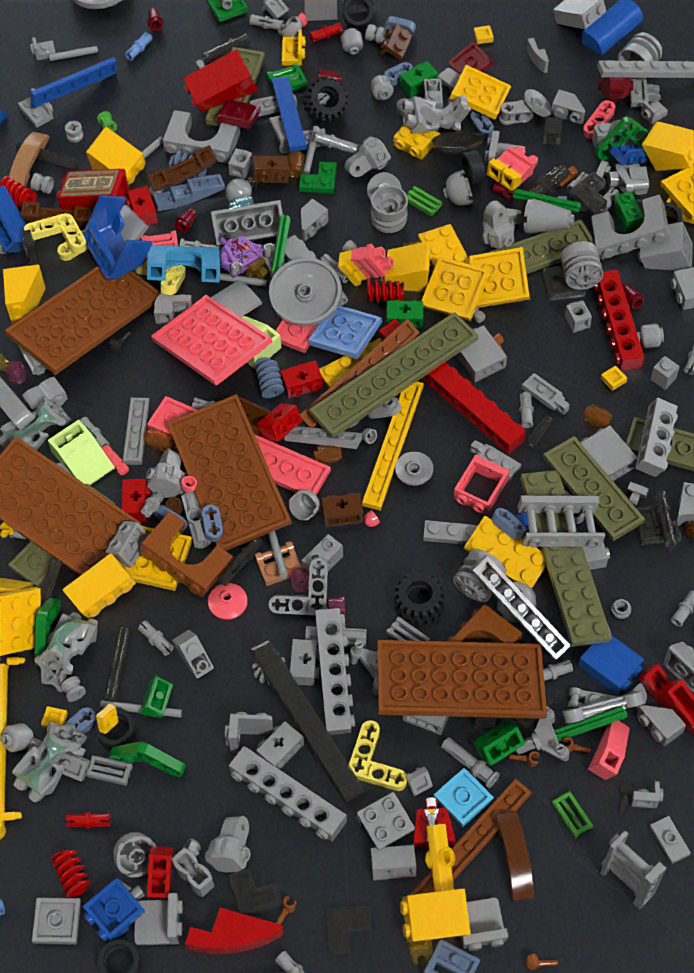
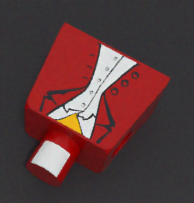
(431, 816)

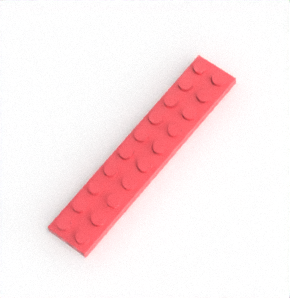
(286, 466)

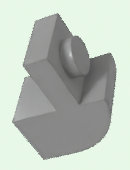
(167, 305)

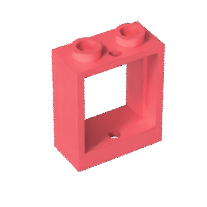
(488, 470)

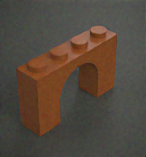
(196, 577)
(488, 626)

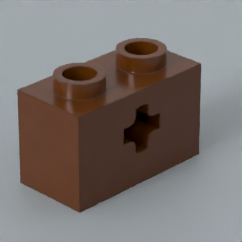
(270, 169)
(336, 516)

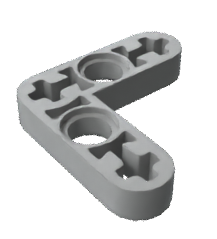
(306, 600)

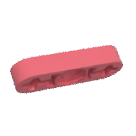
(599, 113)

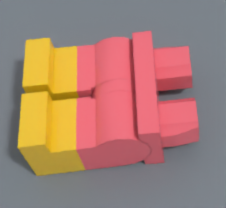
(512, 165)
(364, 263)

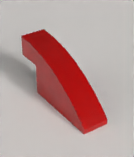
(670, 694)
(233, 934)

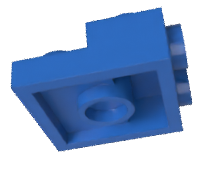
(112, 911)

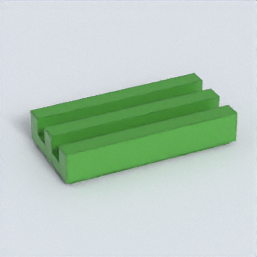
(425, 199)
(581, 830)

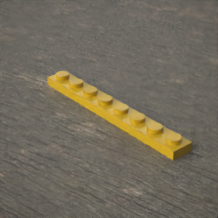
(392, 447)

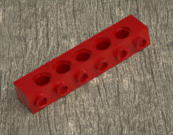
(619, 322)

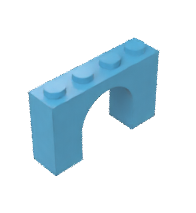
(202, 258)

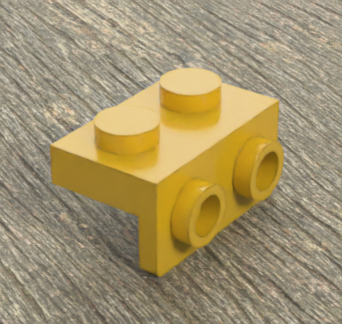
(292, 50)

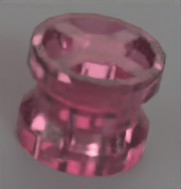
(14, 368)
(298, 575)
(337, 603)

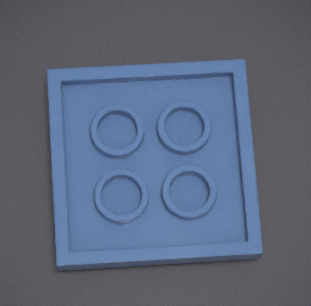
(345, 332)

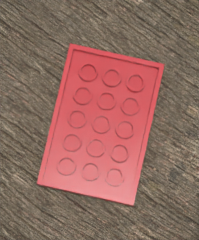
(211, 339)

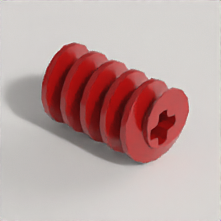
(18, 191)
(384, 291)
(69, 873)

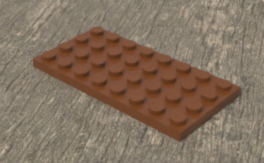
(81, 317)
(229, 471)
(56, 508)
(460, 679)

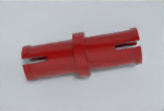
(325, 32)
(88, 820)

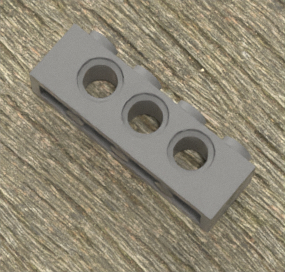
(657, 437)

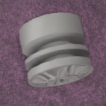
(641, 48)
(389, 209)
(581, 265)
(468, 582)

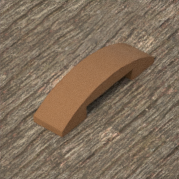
(27, 156)

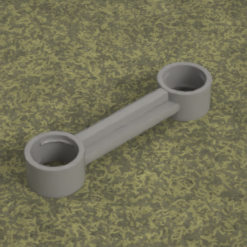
(580, 713)

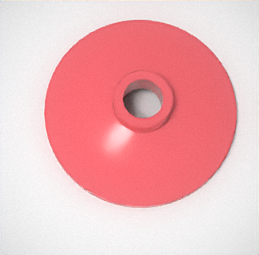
(229, 608)

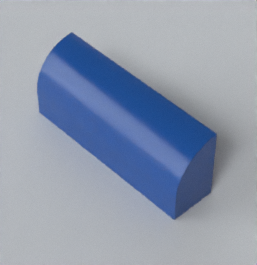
(612, 26)
(10, 224)

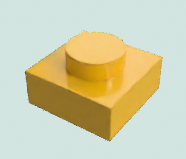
(483, 34)
(613, 378)
(54, 715)
(107, 718)

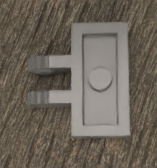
(643, 92)

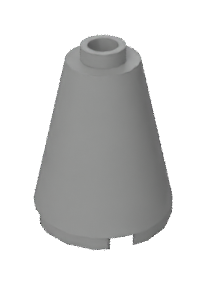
(546, 217)

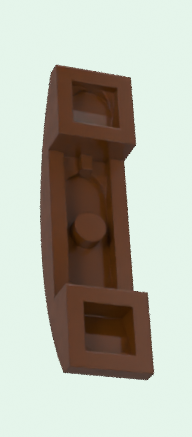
(184, 170)
(34, 212)
(516, 856)

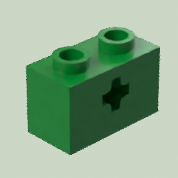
(413, 80)
(627, 212)
(406, 310)
(498, 742)

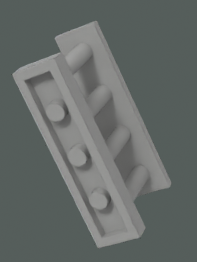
(568, 506)
(632, 870)

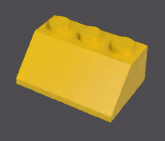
(99, 586)

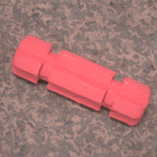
(117, 462)

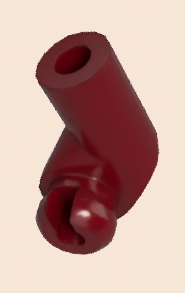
(507, 194)

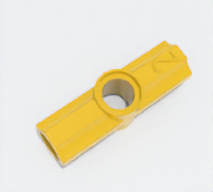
(440, 857)

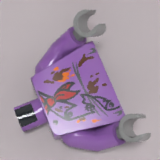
(241, 253)

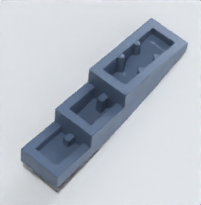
(188, 193)

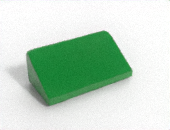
(156, 697)

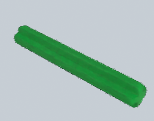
(566, 204)
(280, 244)
(591, 723)

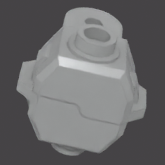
(370, 155)
(497, 227)
(167, 475)
(228, 850)

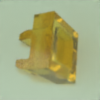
(257, 268)
(421, 948)

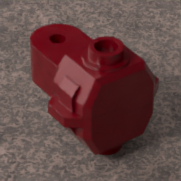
(615, 87)

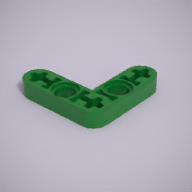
(629, 132)
(44, 618)
(144, 752)

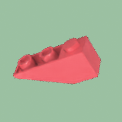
(610, 751)

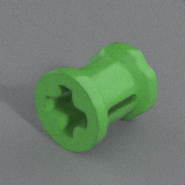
(105, 120)

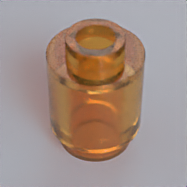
(296, 163)
(598, 416)
(158, 439)
(328, 454)

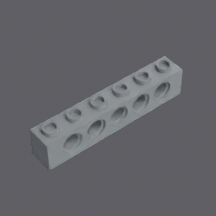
(520, 607)
(324, 620)
(248, 760)

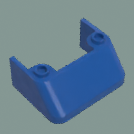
(106, 243)

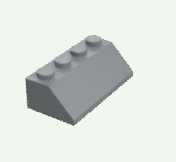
(250, 221)
(680, 663)

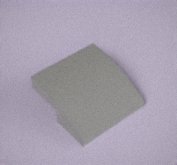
(238, 298)

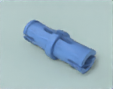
(138, 46)

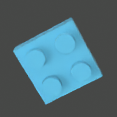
(463, 797)

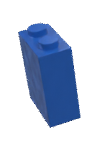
(612, 664)

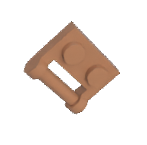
(270, 571)

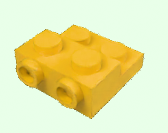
(414, 144)

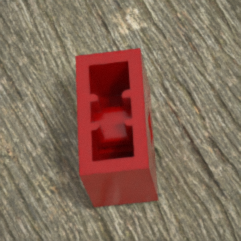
(142, 205)
(302, 379)
(279, 422)
(135, 490)
(160, 872)

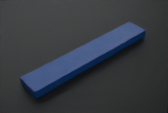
(73, 82)
(289, 114)

